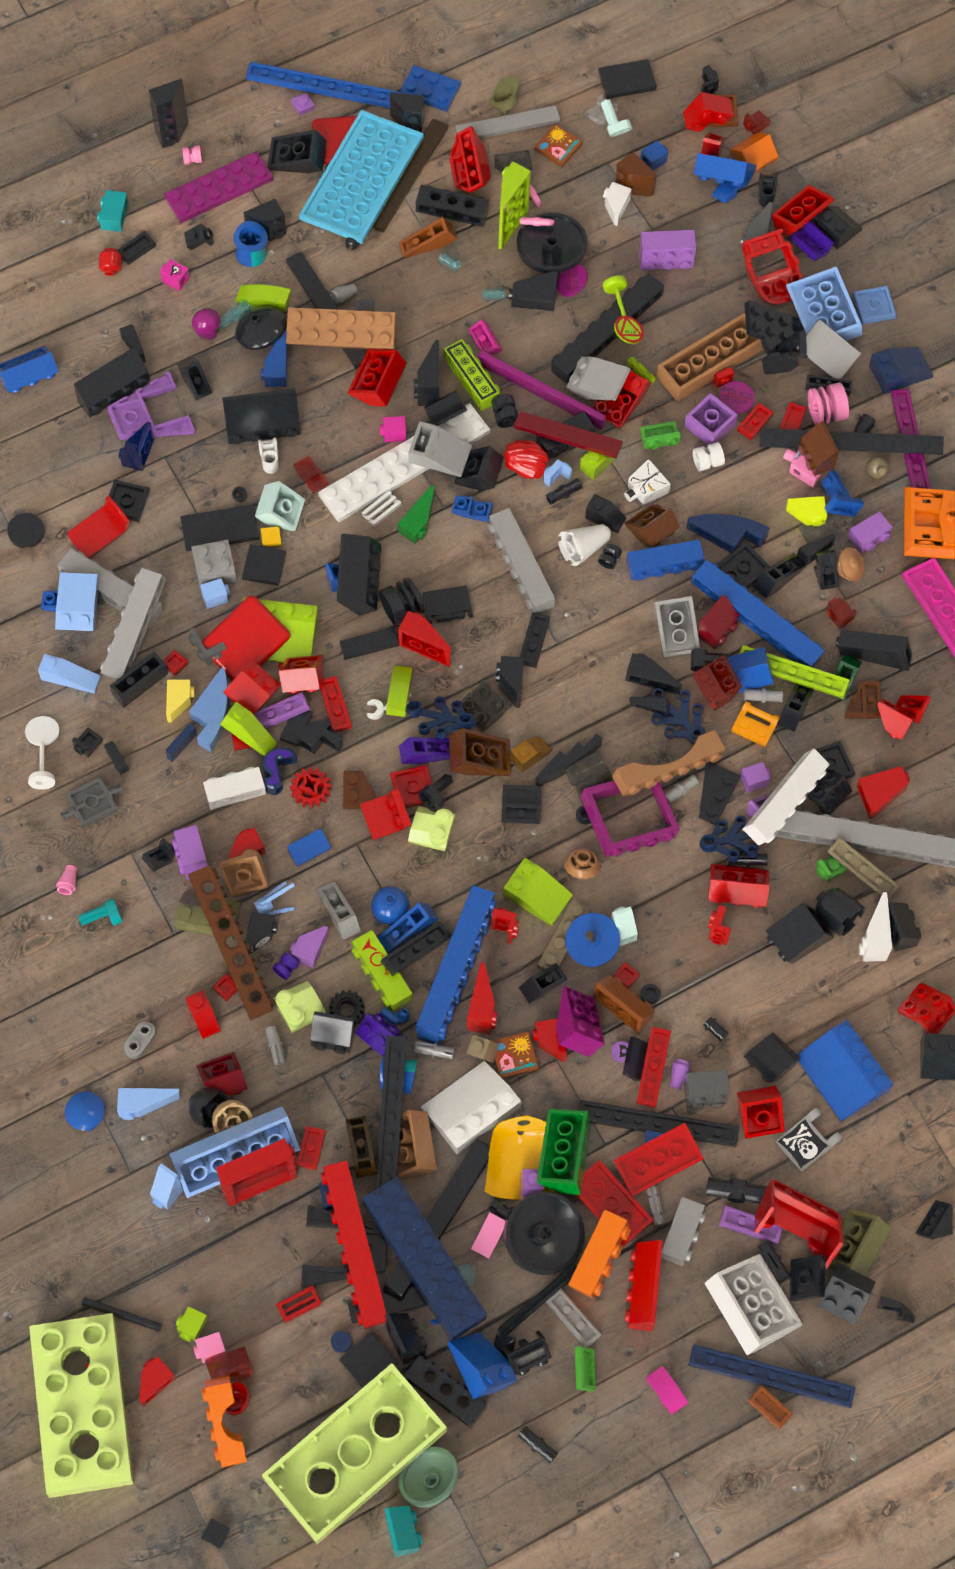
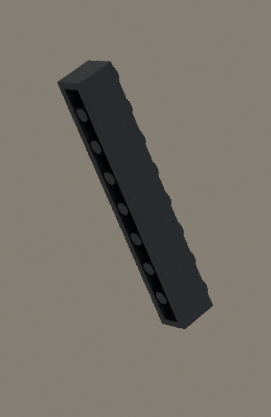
(602, 332)

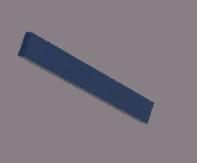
(772, 1376)

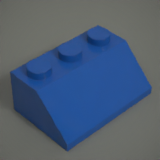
(723, 170)
(27, 369)

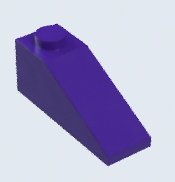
(424, 750)

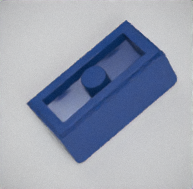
(308, 847)

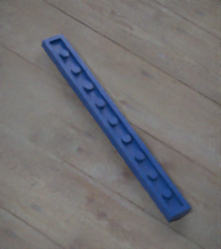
(319, 84)

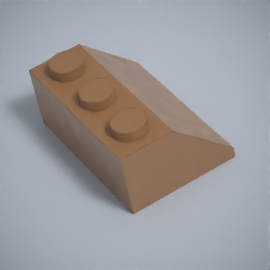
(416, 1146)

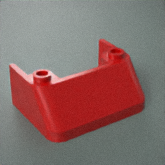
(802, 1217)

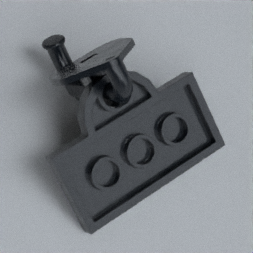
(778, 336)

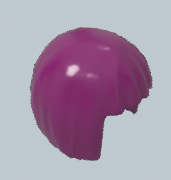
(205, 323)

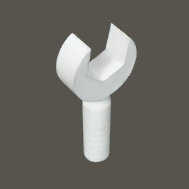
(380, 709)

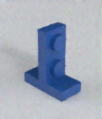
(840, 500)

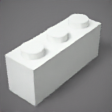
(234, 787)

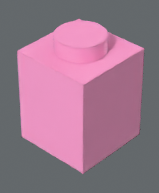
(209, 1347)

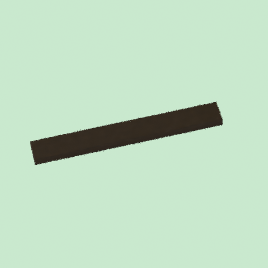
(432, 137)

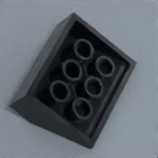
(261, 416)

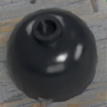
(203, 1105)

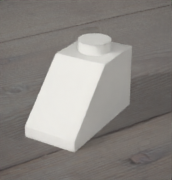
(616, 201)

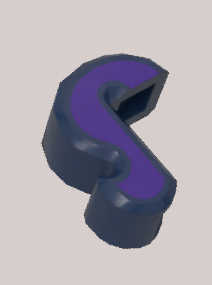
(271, 764)

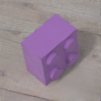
(711, 420)
(189, 850)

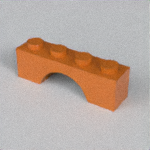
(230, 1445)

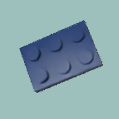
(436, 88)

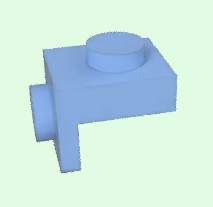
(554, 471)

